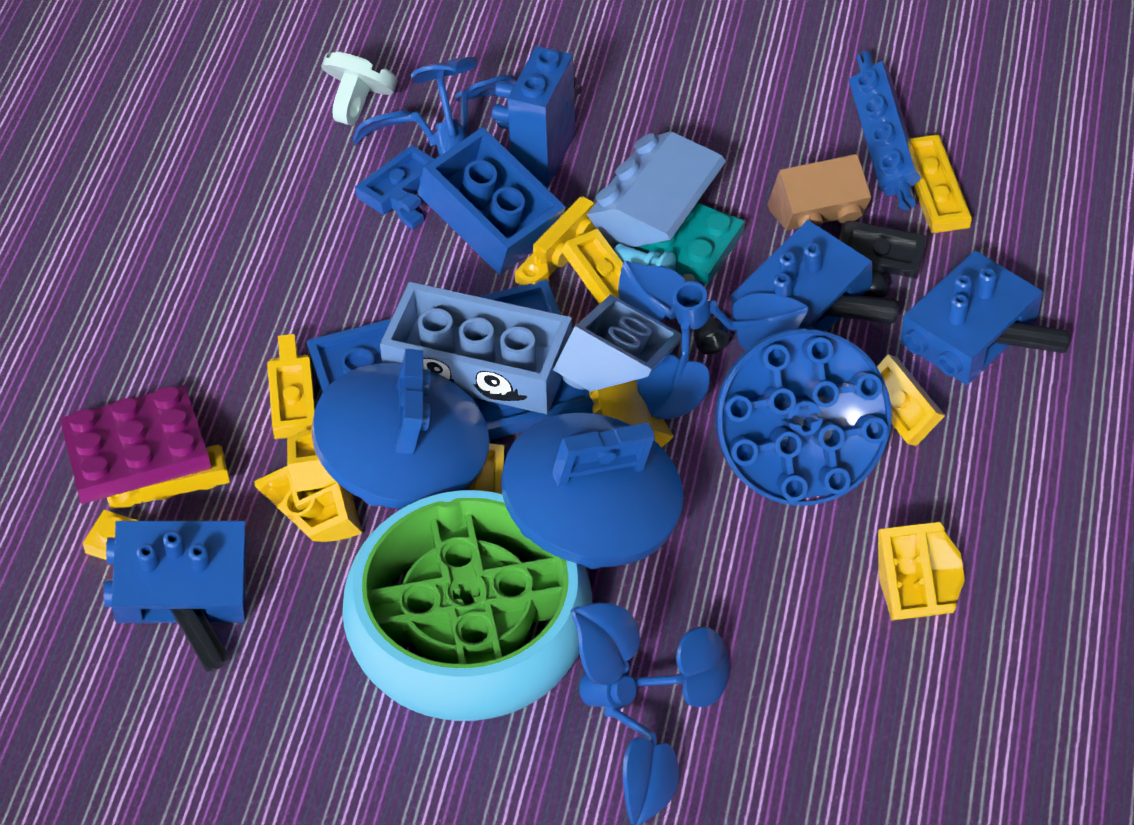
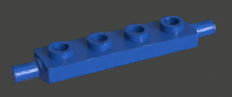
(885, 130)

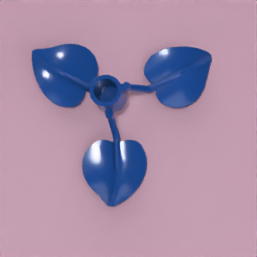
(448, 132)
(660, 292)
(606, 643)

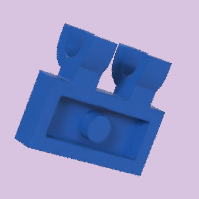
(394, 186)

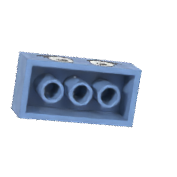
(481, 344)

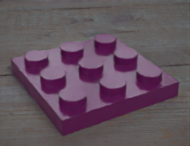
(134, 443)

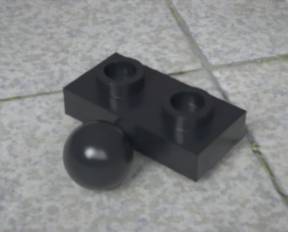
(889, 251)

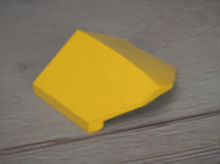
(919, 570)

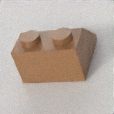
(820, 193)

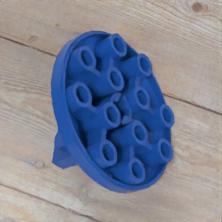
(803, 416)
(399, 433)
(592, 489)

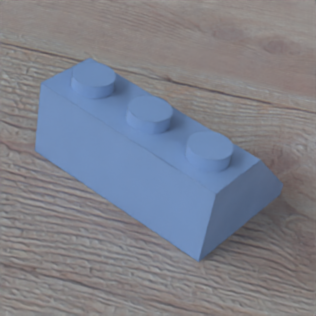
(654, 190)
(614, 346)

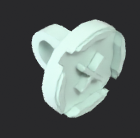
(355, 84)

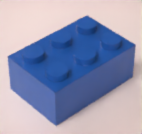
(489, 199)

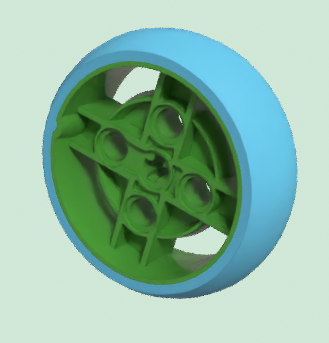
(461, 606)

